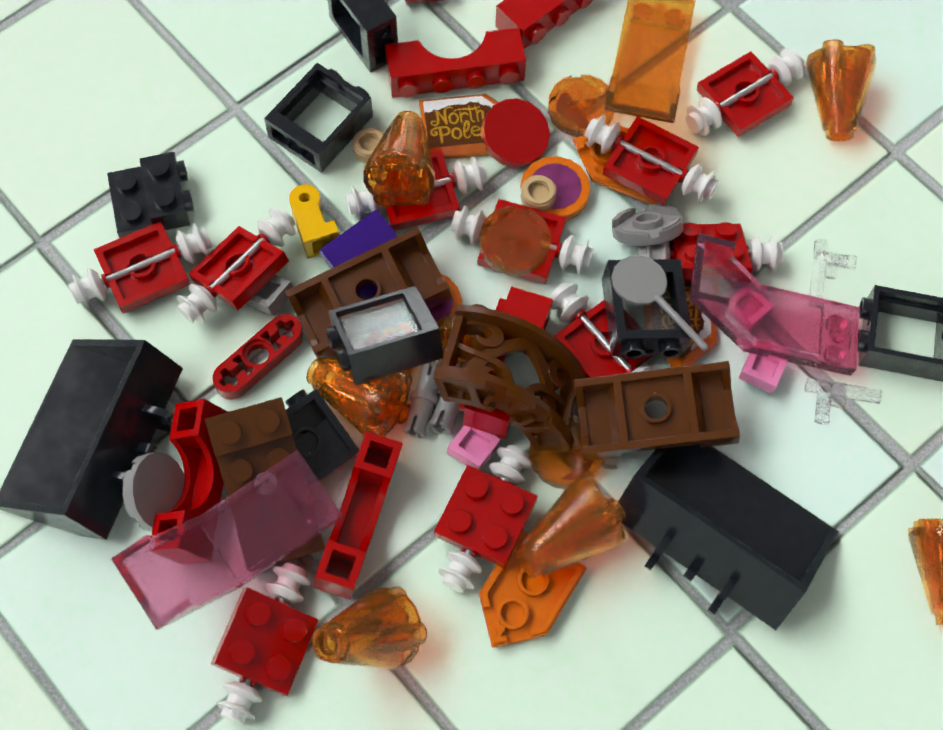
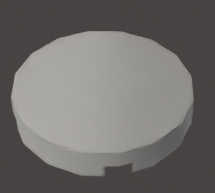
(647, 227)
(152, 487)

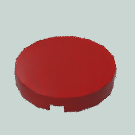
(515, 132)

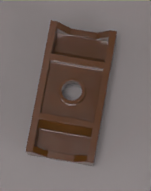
(389, 267)
(696, 401)
(251, 443)

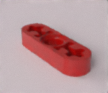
(258, 371)

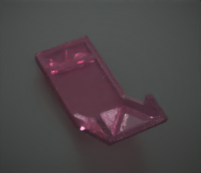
(770, 318)
(227, 543)

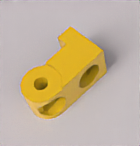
(309, 221)

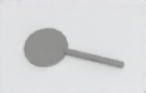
(643, 282)

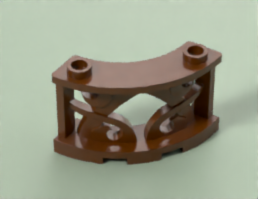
(540, 419)

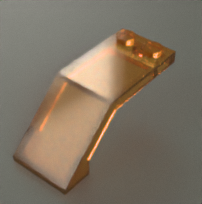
(650, 59)

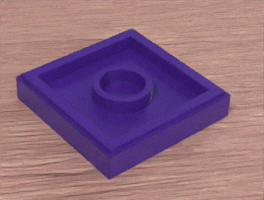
(359, 238)

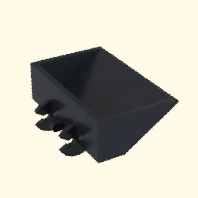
(88, 433)
(727, 529)

